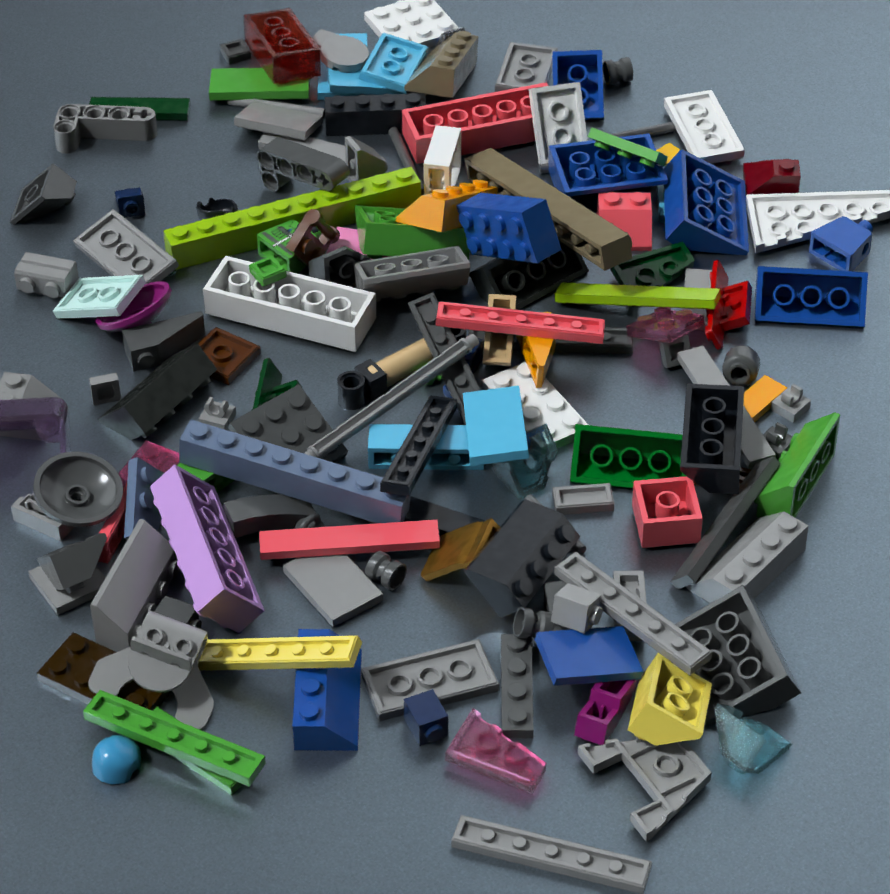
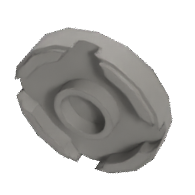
(344, 53)

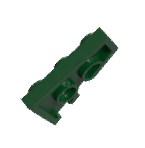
(655, 267)

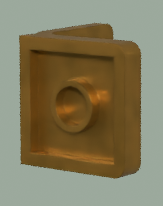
(458, 548)

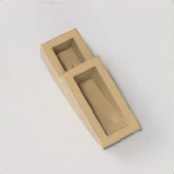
(499, 346)

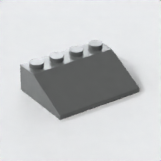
(745, 660)

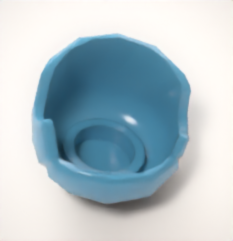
(116, 759)

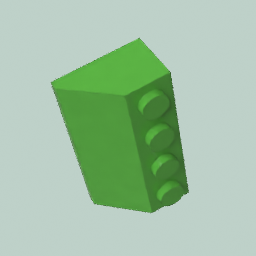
(800, 467)

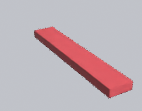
(520, 322)
(349, 539)

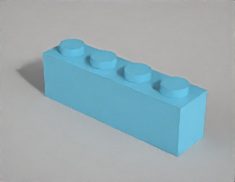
(449, 454)

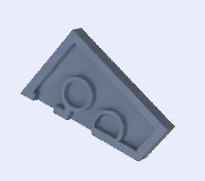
(139, 495)

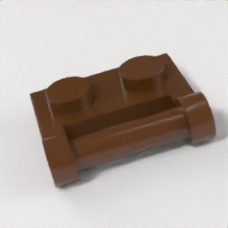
(305, 244)

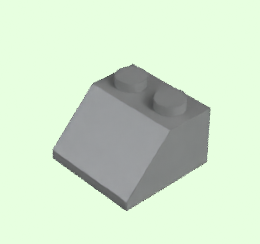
(22, 387)

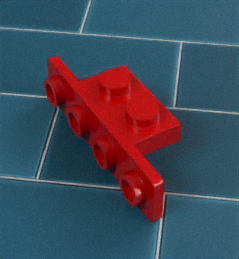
(732, 309)

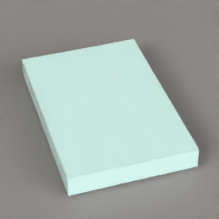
(99, 296)

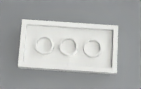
(704, 127)
(539, 404)

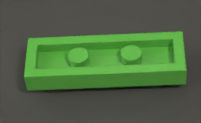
(627, 148)

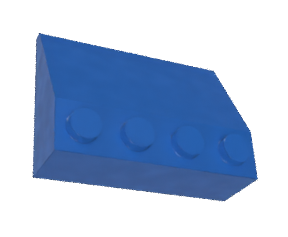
(586, 169)
(704, 206)

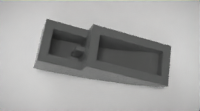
(265, 513)

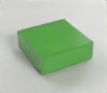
(267, 271)

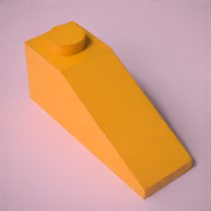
(538, 355)

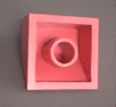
(629, 213)

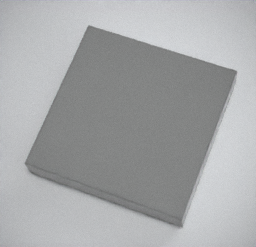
(61, 600)

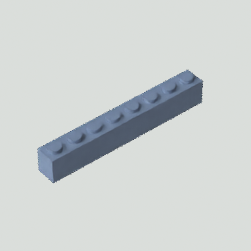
(290, 473)

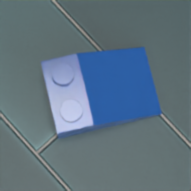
(584, 68)

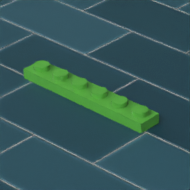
(174, 737)

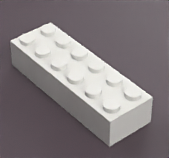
(292, 305)

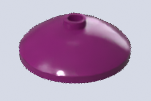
(141, 310)

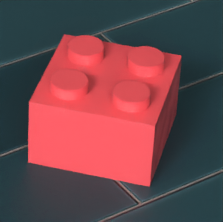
(667, 512)

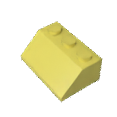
(669, 704)

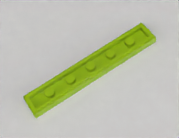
(638, 295)

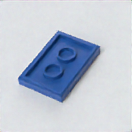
(588, 657)

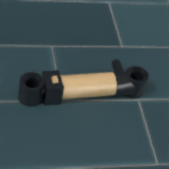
(373, 378)

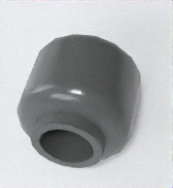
(741, 365)

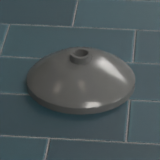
(80, 478)

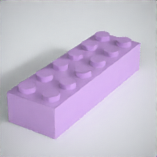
(206, 549)

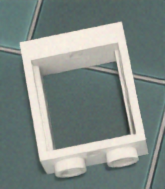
(442, 159)

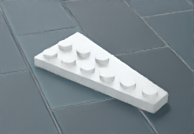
(791, 217)

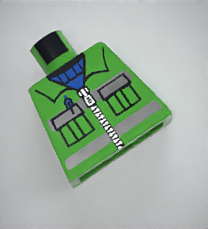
(274, 242)

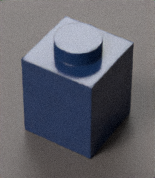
(426, 717)

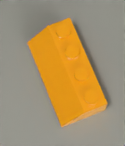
(439, 210)

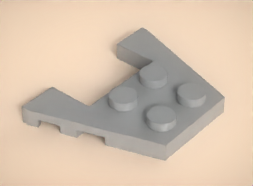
(666, 771)

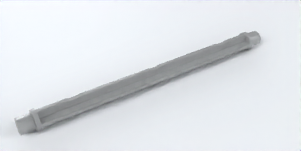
(392, 397)

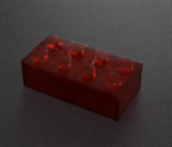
(282, 45)

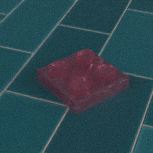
(665, 324)

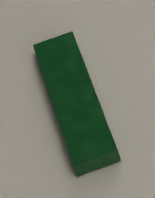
(164, 108)

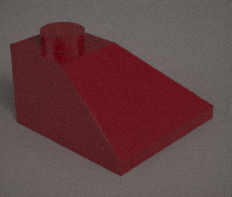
(772, 176)

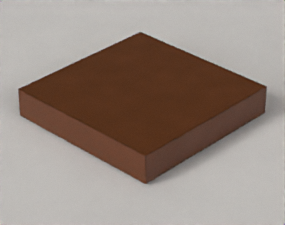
(228, 354)

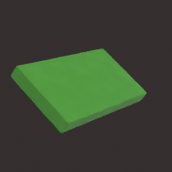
(252, 84)

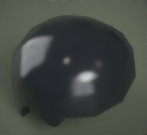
(215, 208)

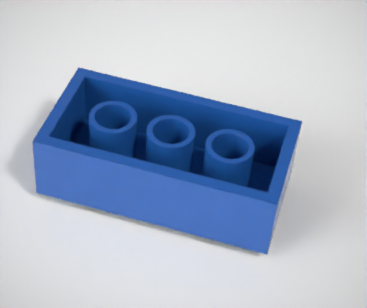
(508, 227)

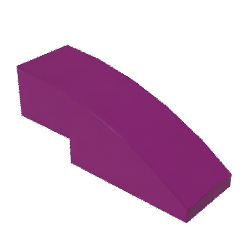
(604, 710)

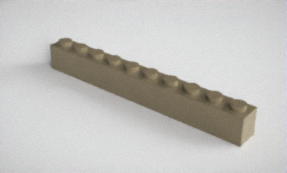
(573, 222)

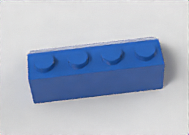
(811, 296)
(326, 705)

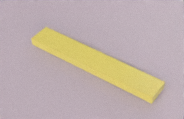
(280, 653)

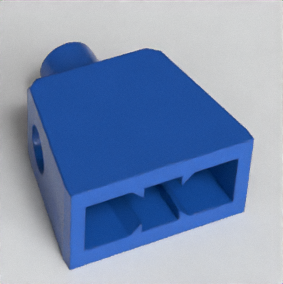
(842, 243)

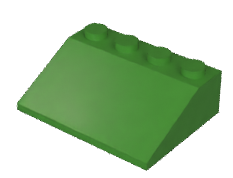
(383, 236)

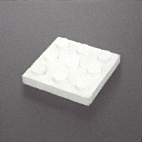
(412, 20)

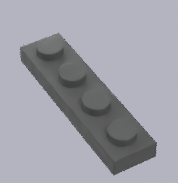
(516, 687)

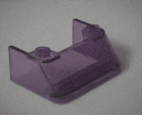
(46, 415)

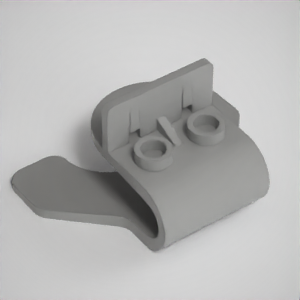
(161, 660)

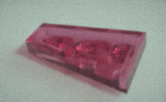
(492, 754)

